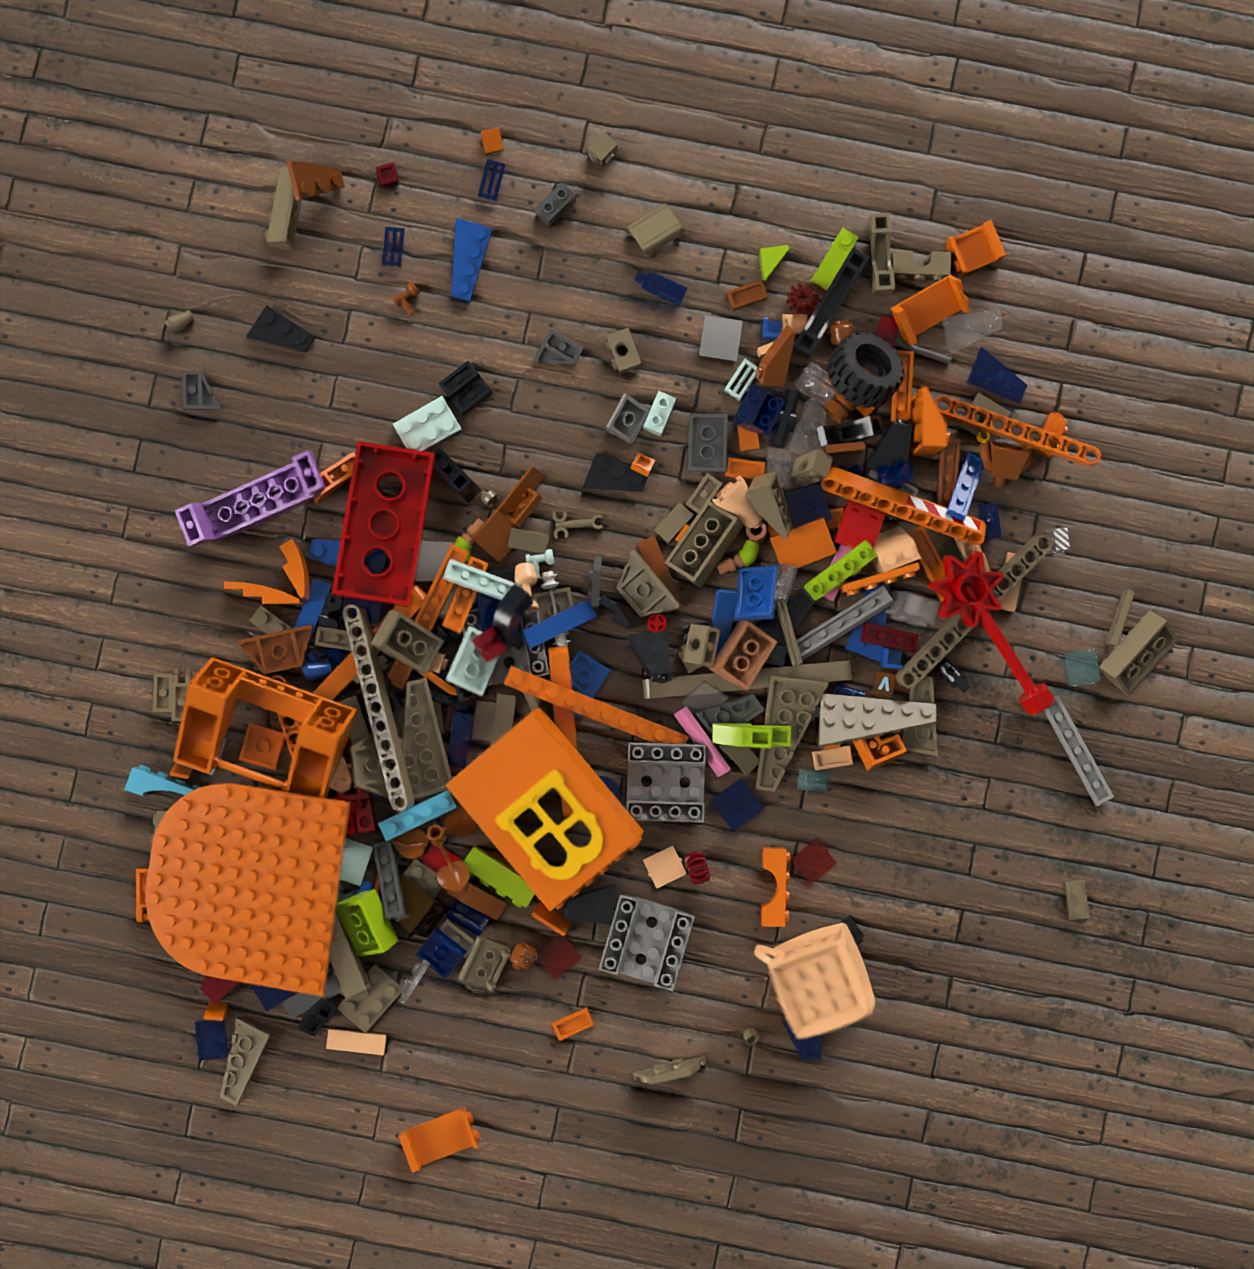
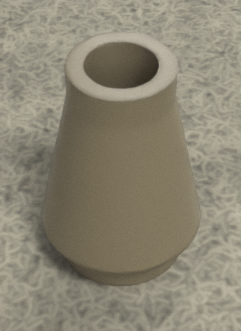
(179, 322)

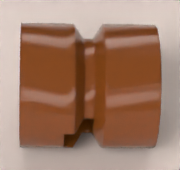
(839, 408)

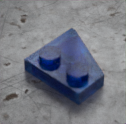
(807, 1047)

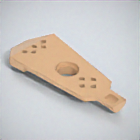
(342, 778)

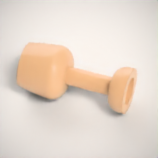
(526, 576)

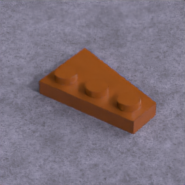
(313, 179)

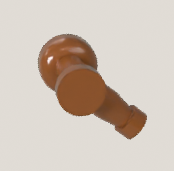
(401, 299)

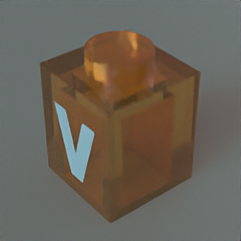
(883, 685)

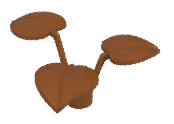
(412, 844)

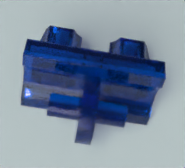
(896, 475)
(990, 515)

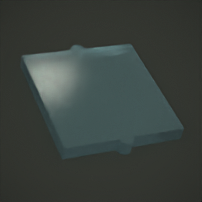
(1082, 667)

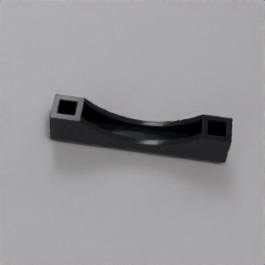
(830, 303)

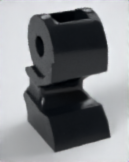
(334, 604)

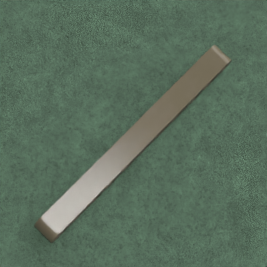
(951, 627)
(686, 684)
(385, 714)

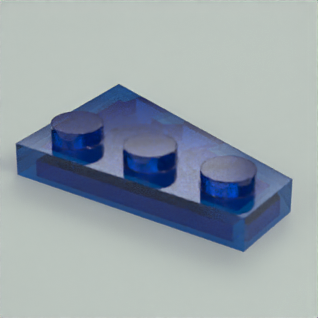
(995, 378)

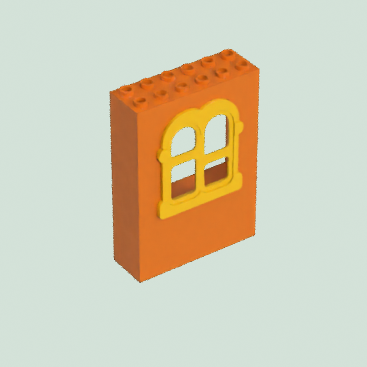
(514, 777)

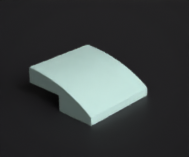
(355, 862)

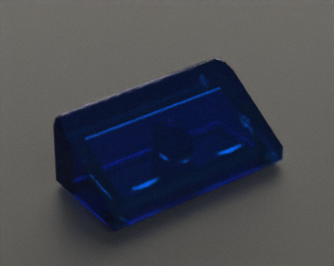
(467, 917)

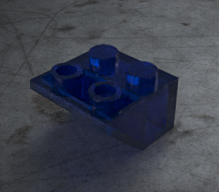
(758, 410)

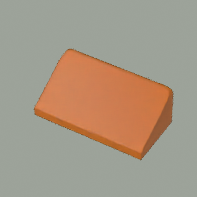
(551, 919)

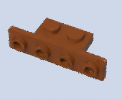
(522, 498)

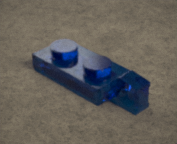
(662, 287)

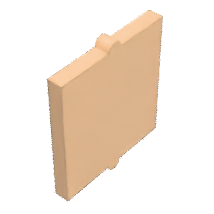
(664, 866)

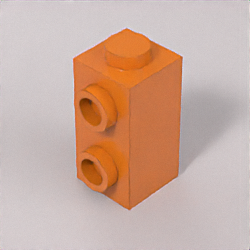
(1055, 424)

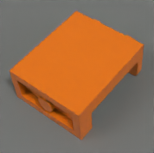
(975, 248)

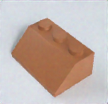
(743, 654)

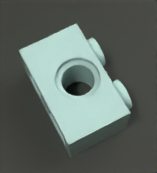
(659, 413)

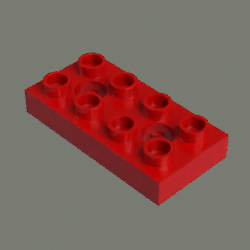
(384, 524)

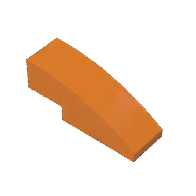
(296, 568)

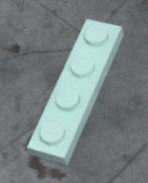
(477, 579)

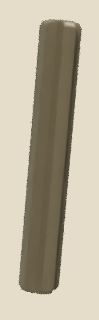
(788, 633)

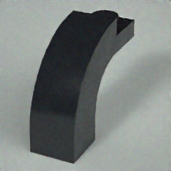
(850, 431)
(509, 614)

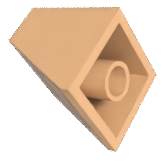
(894, 550)

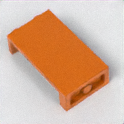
(929, 307)
(439, 1138)

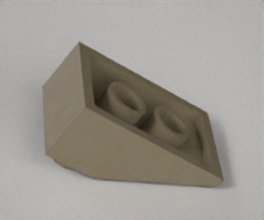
(770, 502)
(407, 641)

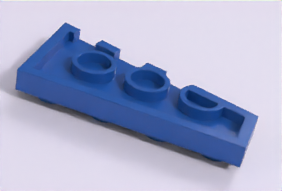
(469, 253)
(327, 552)
(865, 649)

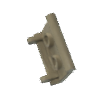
(656, 229)
(485, 963)

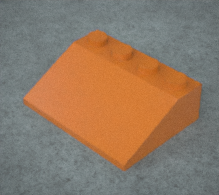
(929, 428)

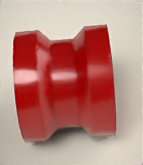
(658, 621)

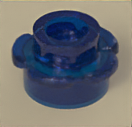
(336, 657)

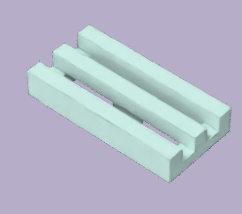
(733, 393)

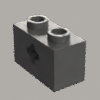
(555, 204)

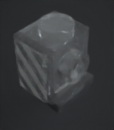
(1060, 540)

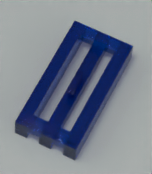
(502, 168)
(392, 262)

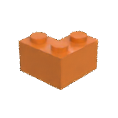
(878, 752)

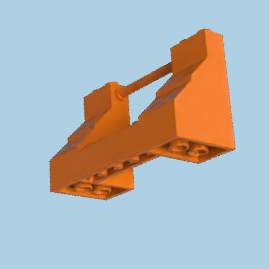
(210, 709)

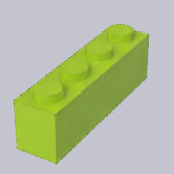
(499, 875)

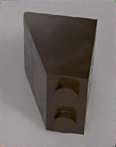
(421, 908)

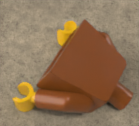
(1003, 459)

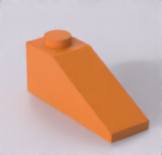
(336, 476)

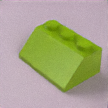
(366, 923)

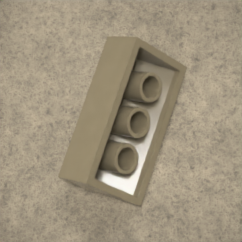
(284, 215)
(704, 543)
(1139, 652)

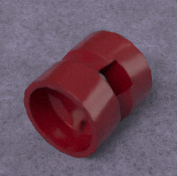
(489, 644)

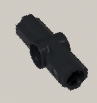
(785, 419)

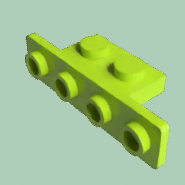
(839, 571)

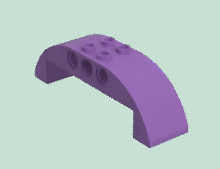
(252, 502)

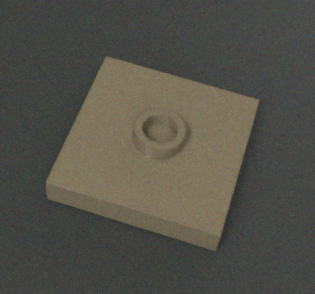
(985, 403)

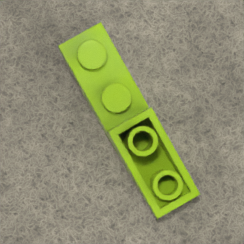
(751, 735)

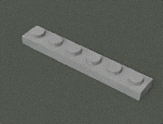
(844, 622)
(1078, 752)

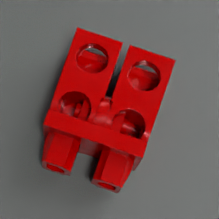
(361, 807)

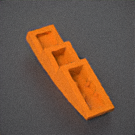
(268, 594)

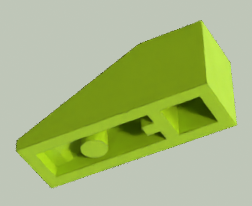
(834, 259)

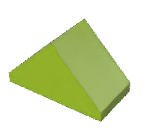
(771, 258)

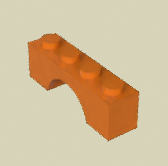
(774, 911)

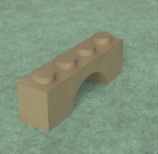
(881, 267)

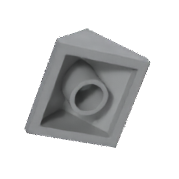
(627, 419)

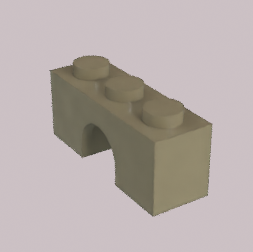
(936, 269)

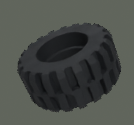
(857, 384)

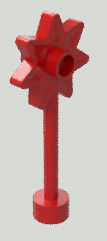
(969, 593)

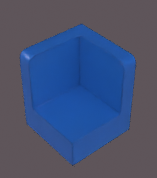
(770, 329)
(891, 659)

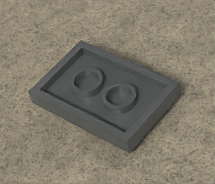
(707, 442)

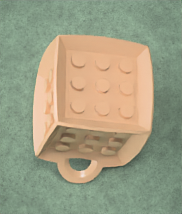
(820, 980)

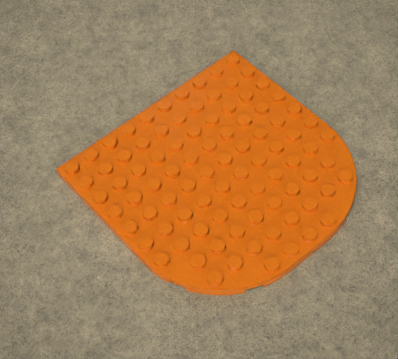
(249, 884)

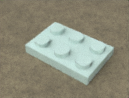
(427, 426)
(469, 667)

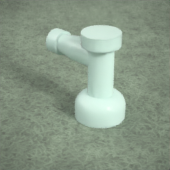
(535, 559)

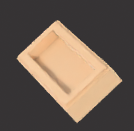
(832, 757)

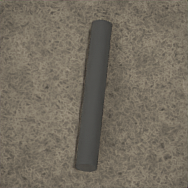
(923, 352)

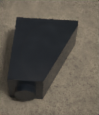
(893, 445)
(653, 654)
(592, 906)

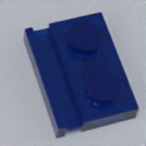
(211, 1039)

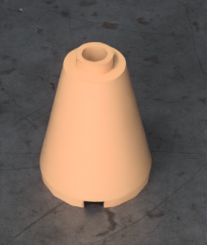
(734, 501)

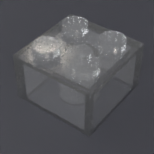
(913, 609)

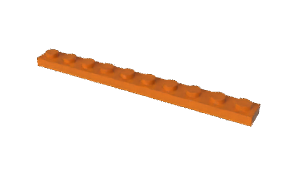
(592, 708)

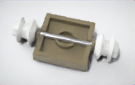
(553, 602)

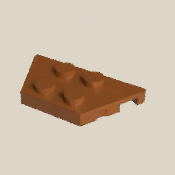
(278, 650)

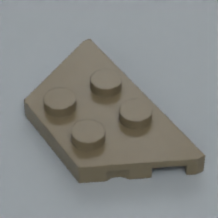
(644, 589)
(367, 766)
(677, 1069)

